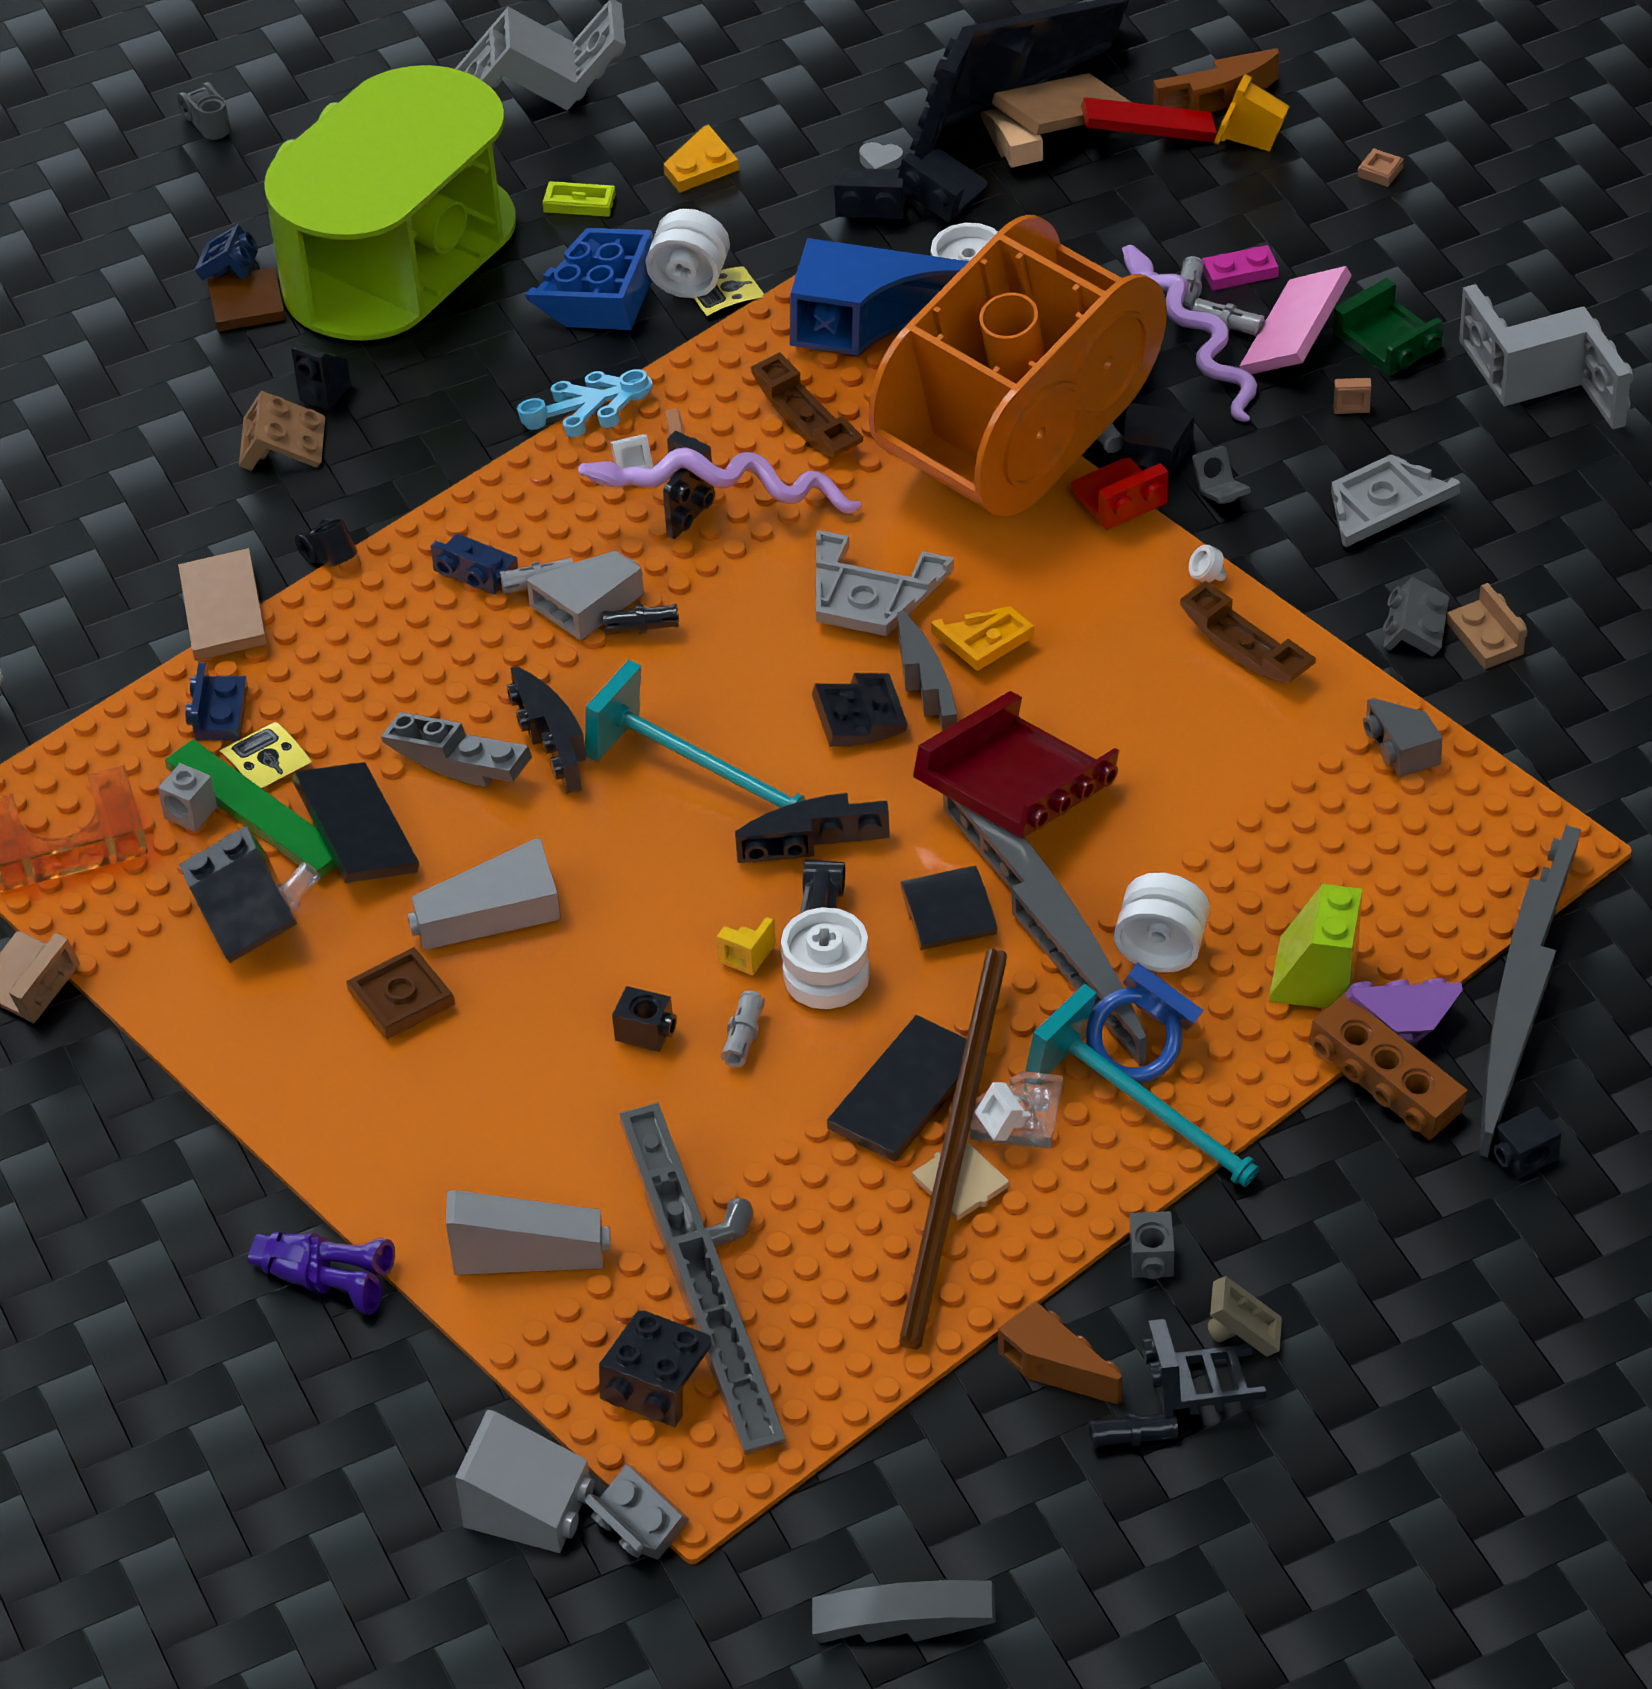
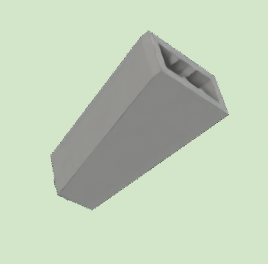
(487, 899)
(522, 1235)

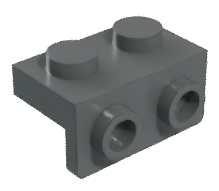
(1416, 616)

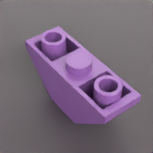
(1406, 1008)

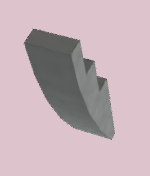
(925, 672)
(895, 1609)

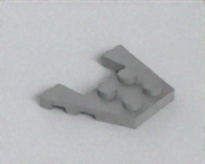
(869, 597)

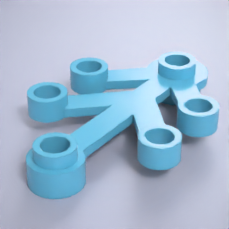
(629, 386)

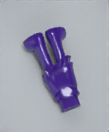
(307, 1258)

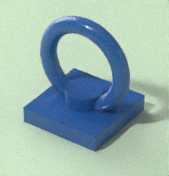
(1158, 1002)

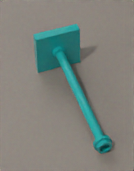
(619, 708)
(1065, 1033)

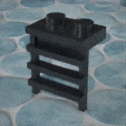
(1173, 1379)

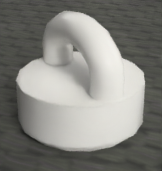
(1207, 564)

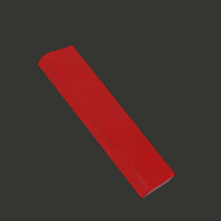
(1148, 119)

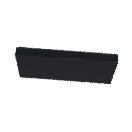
(355, 822)
(901, 1089)

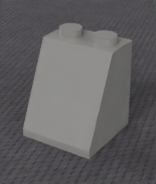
(521, 1485)

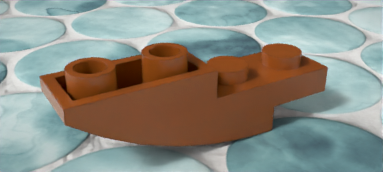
(1216, 87)

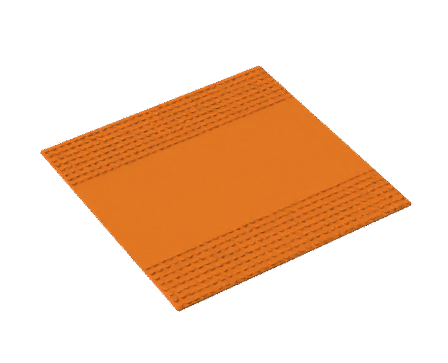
(521, 1081)

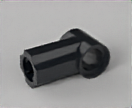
(822, 884)

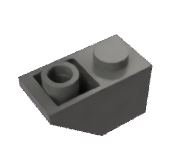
(1404, 736)

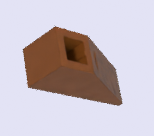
(1053, 1355)

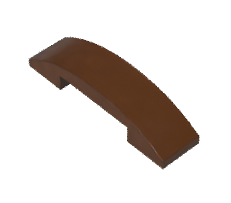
(801, 409)
(1241, 639)

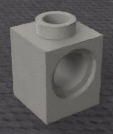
(187, 797)

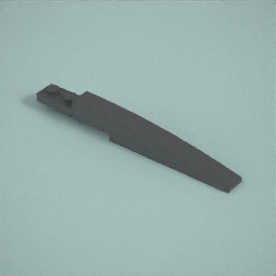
(1050, 918)
(1523, 983)
(701, 1279)

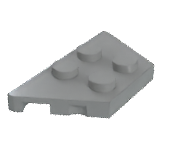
(1385, 496)

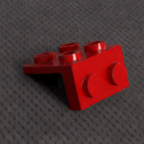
(1121, 491)

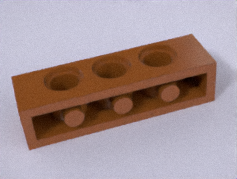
(1378, 1047)

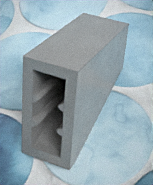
(582, 590)

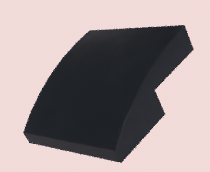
(859, 710)
(948, 907)

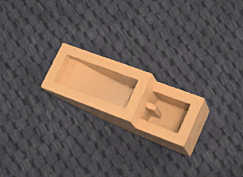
(1012, 138)

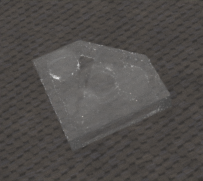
(1038, 1095)

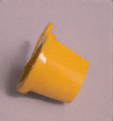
(1252, 117)

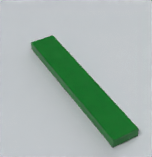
(257, 808)

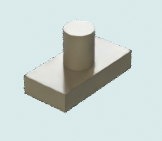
(1243, 1315)

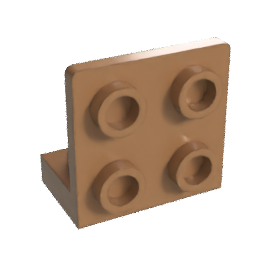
(281, 428)
(34, 973)

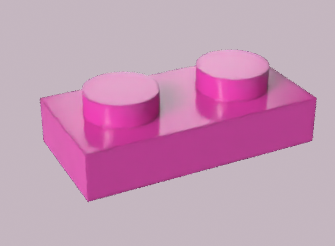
(1240, 267)

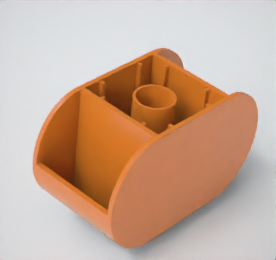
(1016, 367)

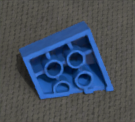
(598, 280)

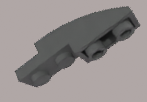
(451, 752)

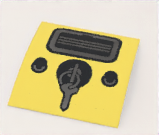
(731, 288)
(266, 755)

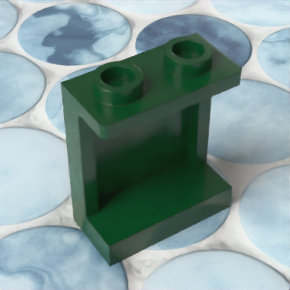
(1385, 329)

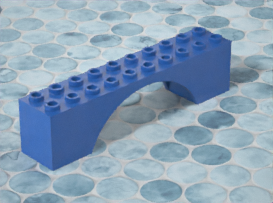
(860, 293)

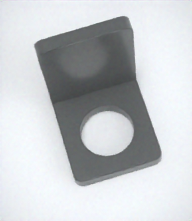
(1222, 487)

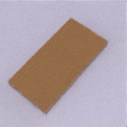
(1054, 103)
(222, 604)

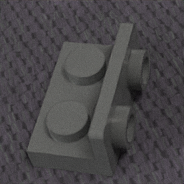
(638, 1514)

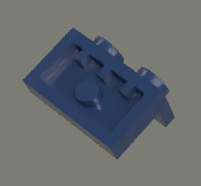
(228, 250)
(472, 562)
(216, 705)

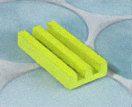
(579, 199)

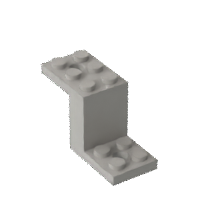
(544, 59)
(1545, 356)

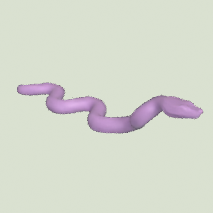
(1177, 289)
(612, 475)

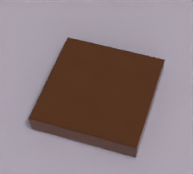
(246, 301)
(400, 992)

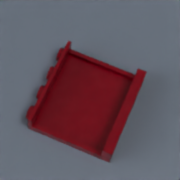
(1010, 768)

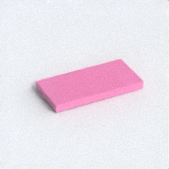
(1296, 320)

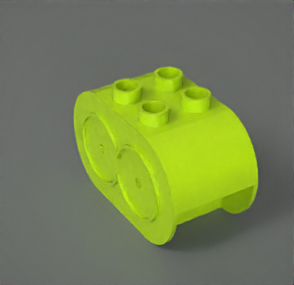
(388, 202)

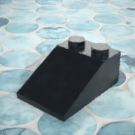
(238, 893)

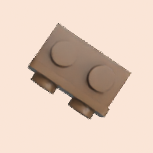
(1489, 628)

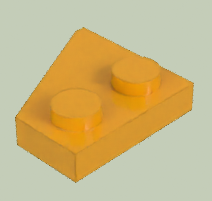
(700, 161)
(984, 635)

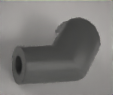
(735, 1223)

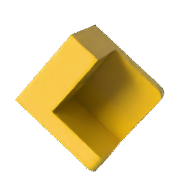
(746, 947)

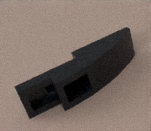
(548, 723)
(814, 821)

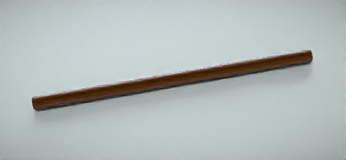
(953, 1151)

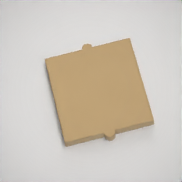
(976, 1182)

